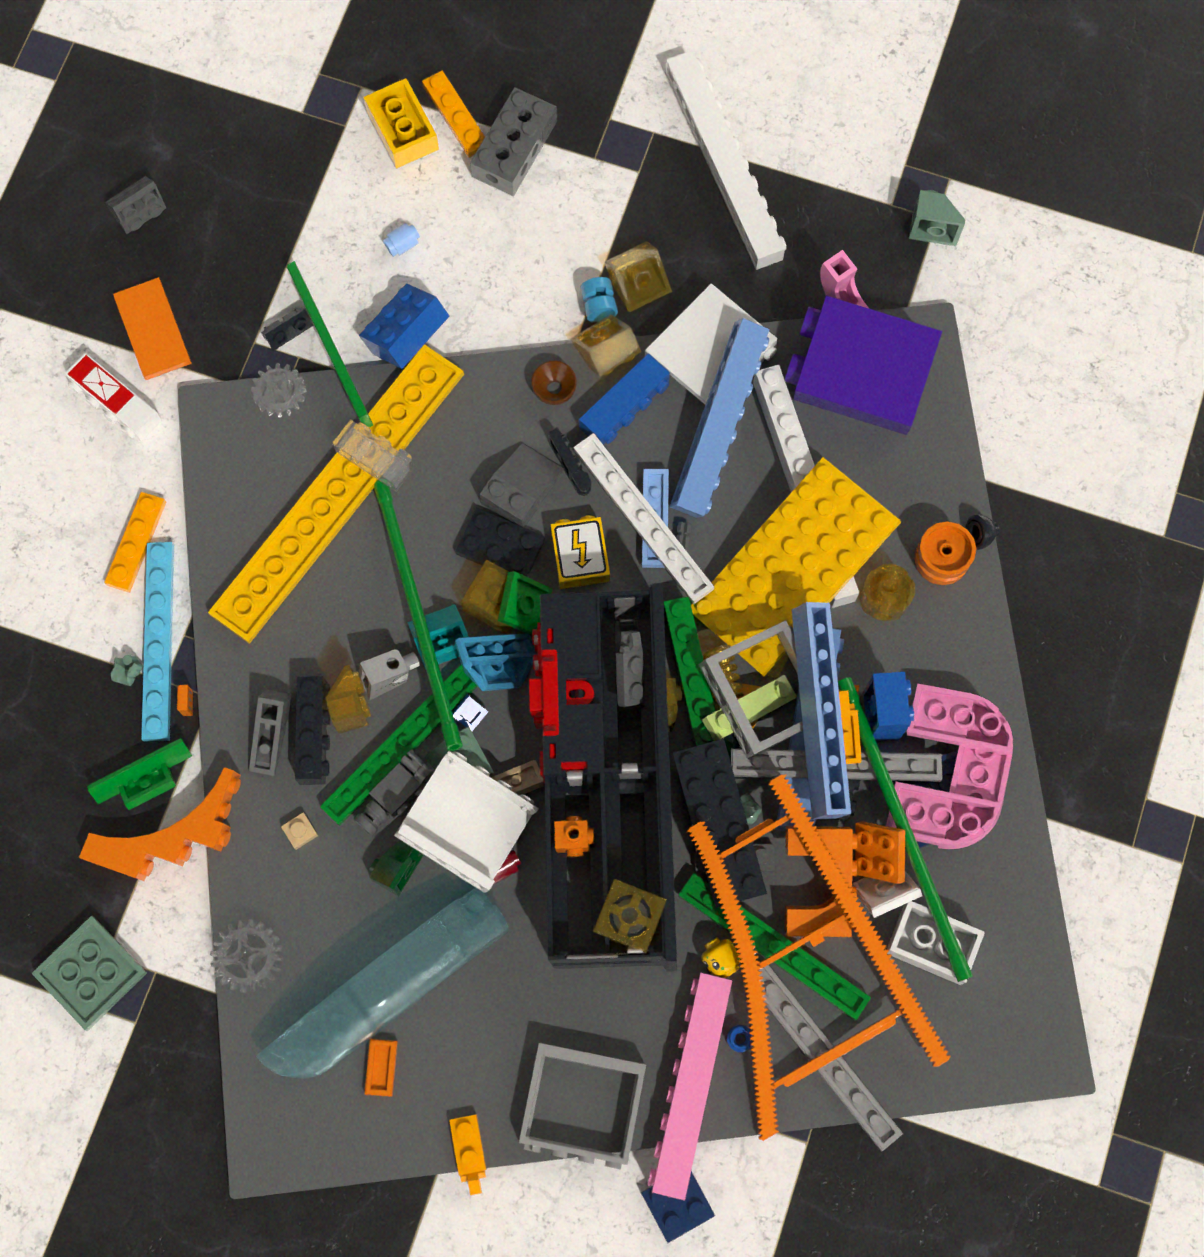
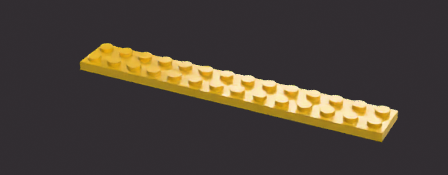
(331, 499)

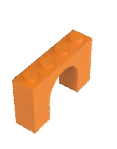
(805, 919)

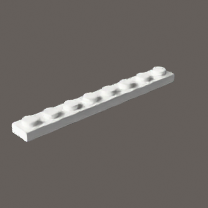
(644, 518)

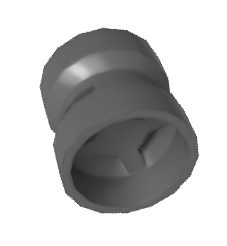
(376, 813)

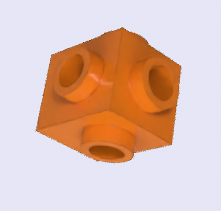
(566, 829)

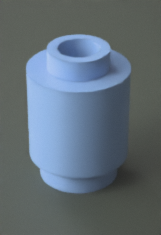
(401, 239)

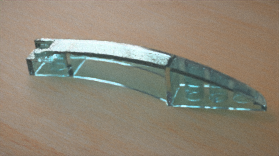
(386, 988)

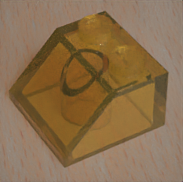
(638, 276)
(606, 345)
(486, 595)

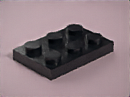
(500, 543)

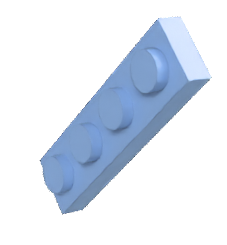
(656, 493)

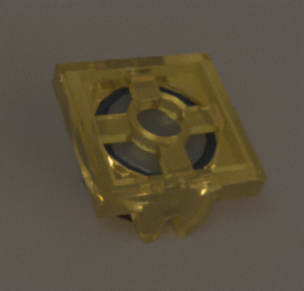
(630, 916)

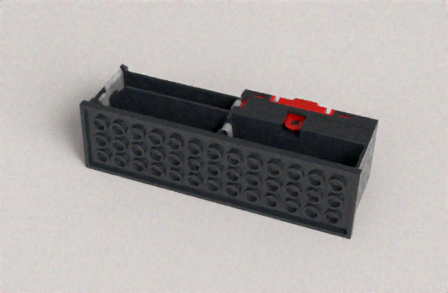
(580, 756)

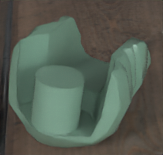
(126, 669)
(750, 807)

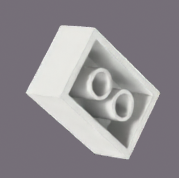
(920, 943)

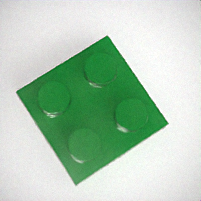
(522, 602)

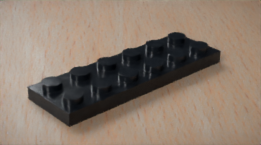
(715, 798)

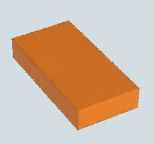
(381, 1067)

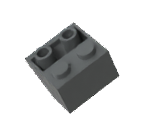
(136, 204)

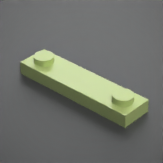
(754, 706)

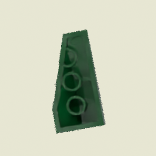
(395, 867)

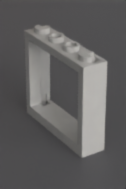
(727, 699)
(561, 1149)

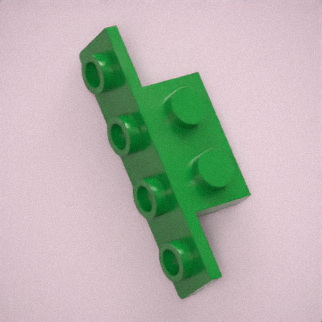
(142, 778)

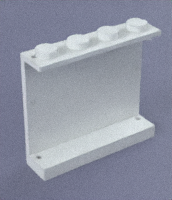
(466, 820)

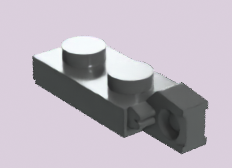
(630, 670)

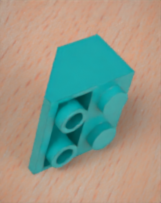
(444, 629)

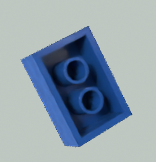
(404, 325)
(888, 705)

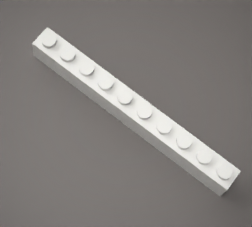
(725, 160)
(790, 444)

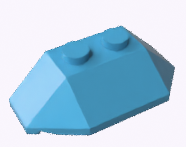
(496, 660)

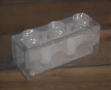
(374, 454)

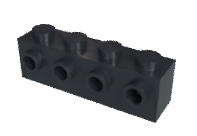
(311, 730)

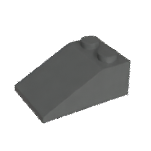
(520, 485)

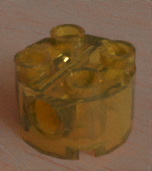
(887, 592)

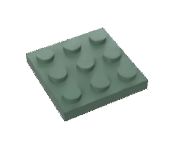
(89, 973)

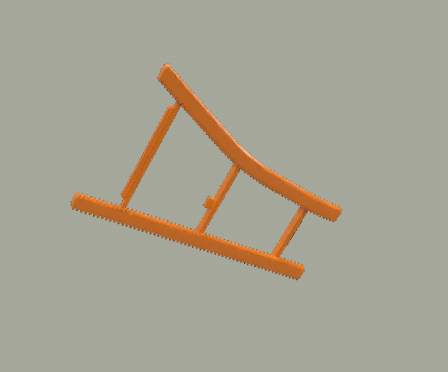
(751, 966)

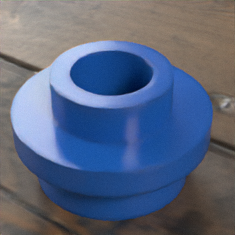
(739, 1029)

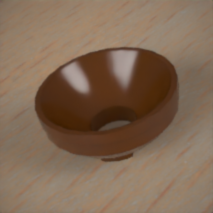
(554, 372)

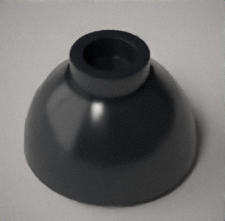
(982, 530)

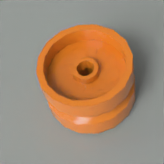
(958, 549)

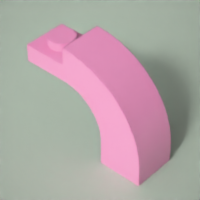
(838, 279)

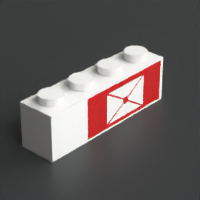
(113, 397)

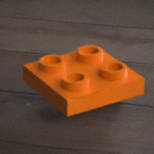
(880, 852)

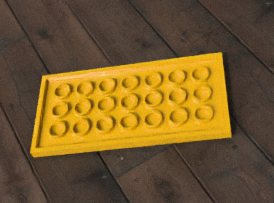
(795, 558)

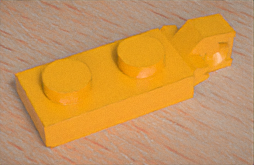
(850, 729)
(469, 1151)

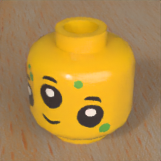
(720, 958)

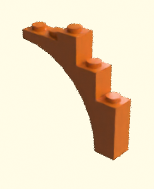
(173, 844)

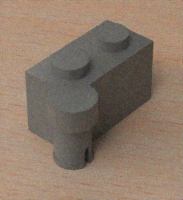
(402, 785)

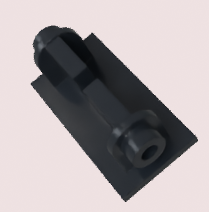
(292, 326)

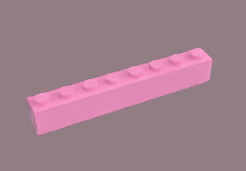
(691, 1086)

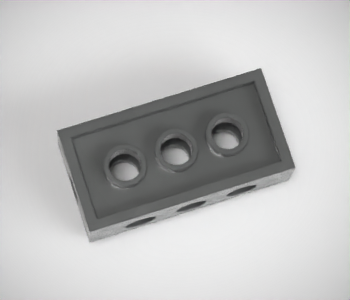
(514, 141)

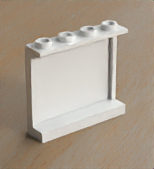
(697, 341)

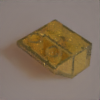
(345, 703)

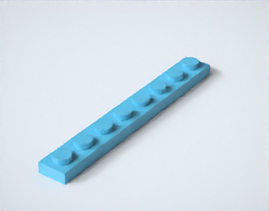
(158, 642)

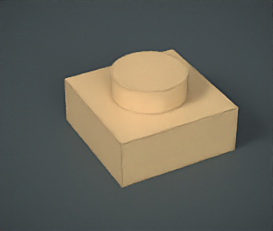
(299, 831)

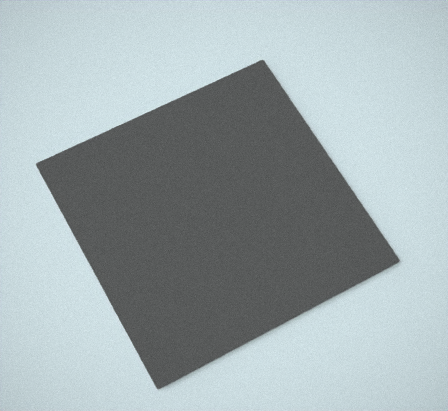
(477, 1034)

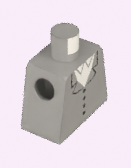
(386, 672)

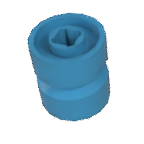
(598, 299)

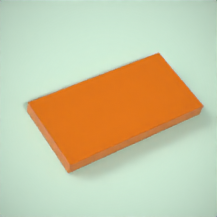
(152, 329)

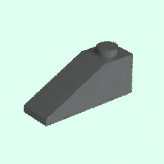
(269, 731)

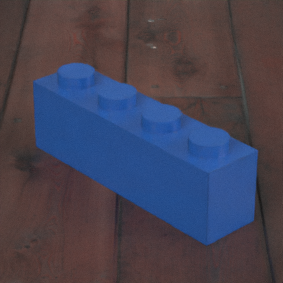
(625, 400)

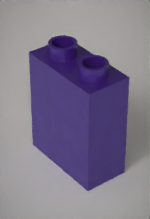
(863, 364)

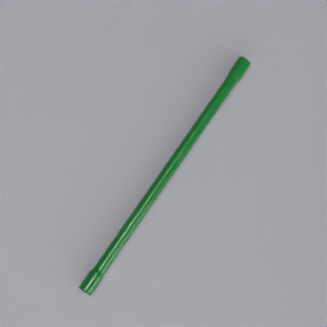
(449, 727)
(956, 956)

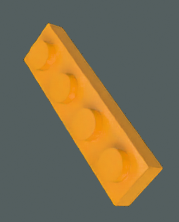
(454, 112)
(134, 542)

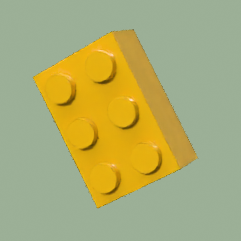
(401, 123)

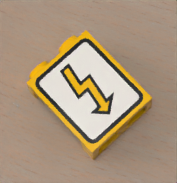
(580, 552)

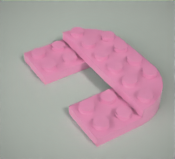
(980, 770)

